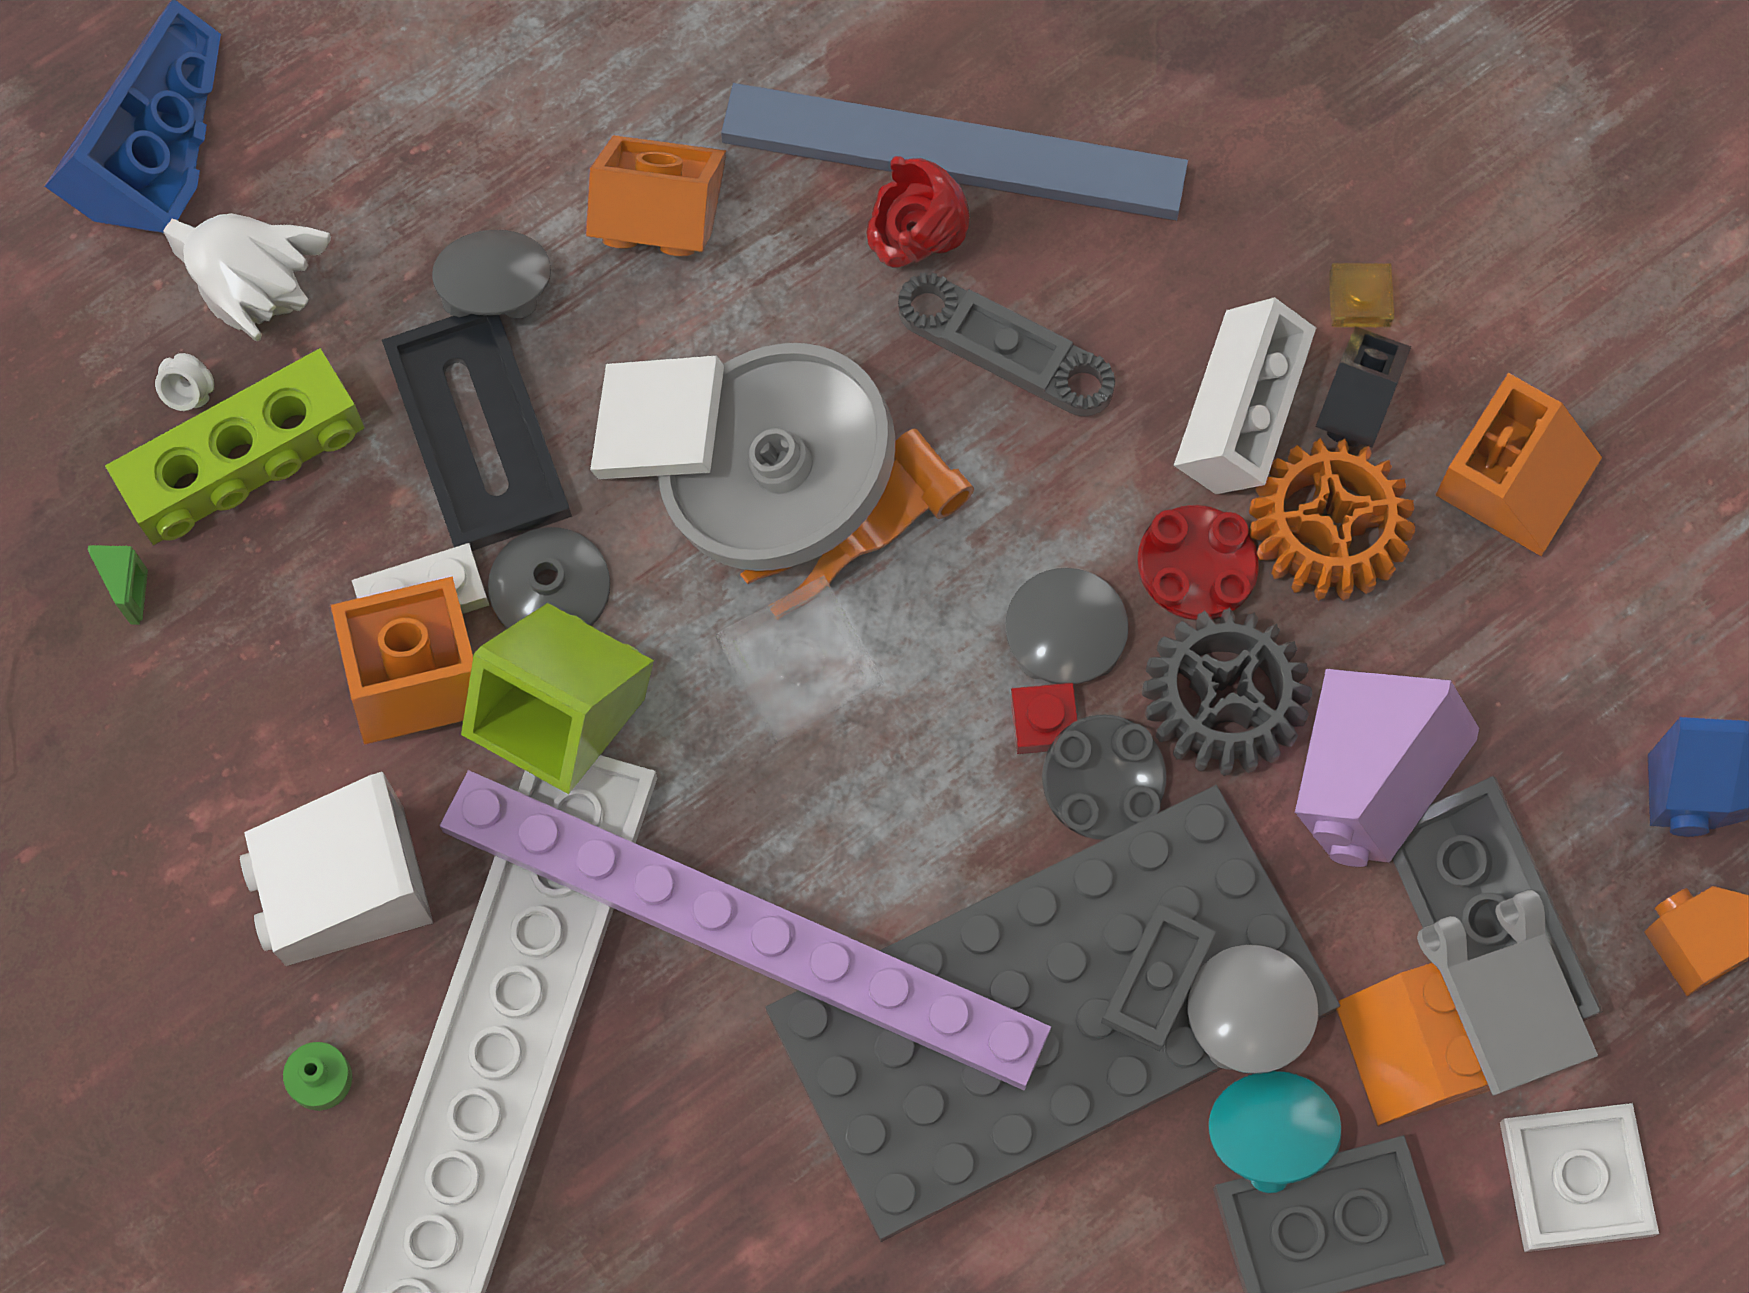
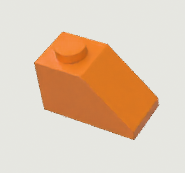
(1701, 935)

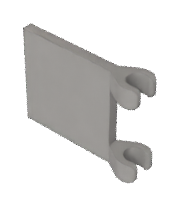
(1511, 998)

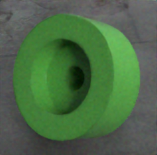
(327, 1085)

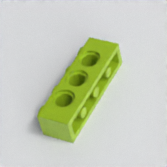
(249, 417)

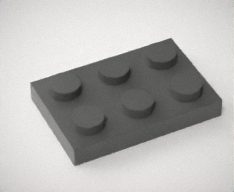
(1336, 1230)

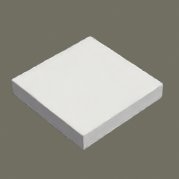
(657, 418)
(1578, 1177)

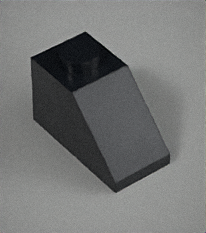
(1362, 388)

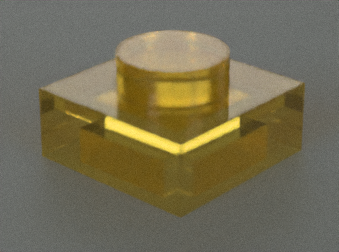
(1361, 295)

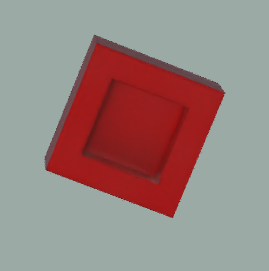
(1041, 715)

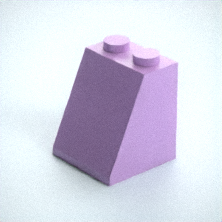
(1379, 760)

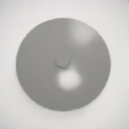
(793, 459)

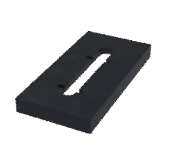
(534, 489)

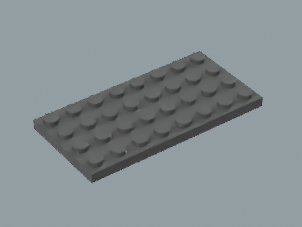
(1054, 947)

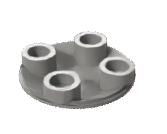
(1252, 1009)

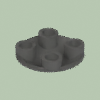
(491, 274)
(1066, 626)
(1103, 776)

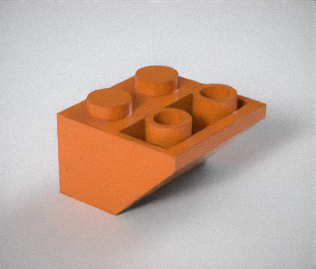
(1521, 465)

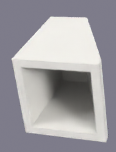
(335, 873)

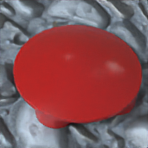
(1198, 561)

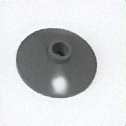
(581, 581)

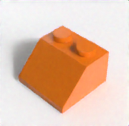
(654, 194)
(405, 658)
(1410, 1045)

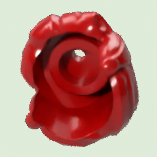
(922, 198)

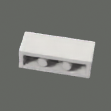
(1245, 396)

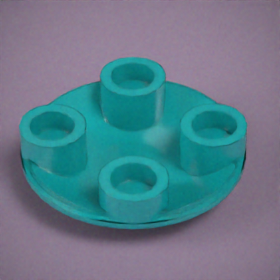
(1275, 1129)

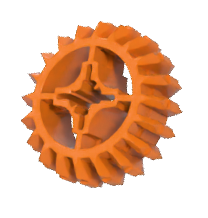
(1375, 507)

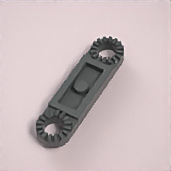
(1006, 344)

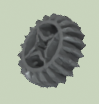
(1210, 675)

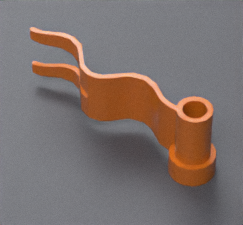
(916, 484)

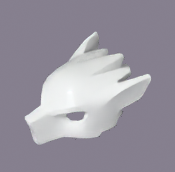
(246, 266)

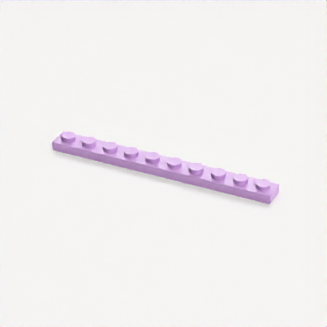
(747, 930)

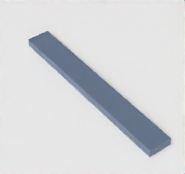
(966, 150)

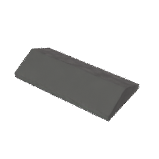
(1469, 860)

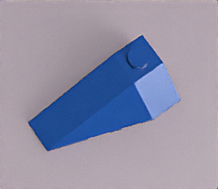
(144, 138)
(1700, 776)

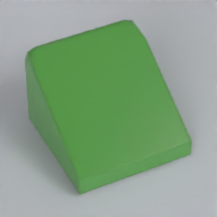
(124, 578)

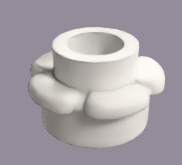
(176, 390)

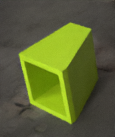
(553, 694)

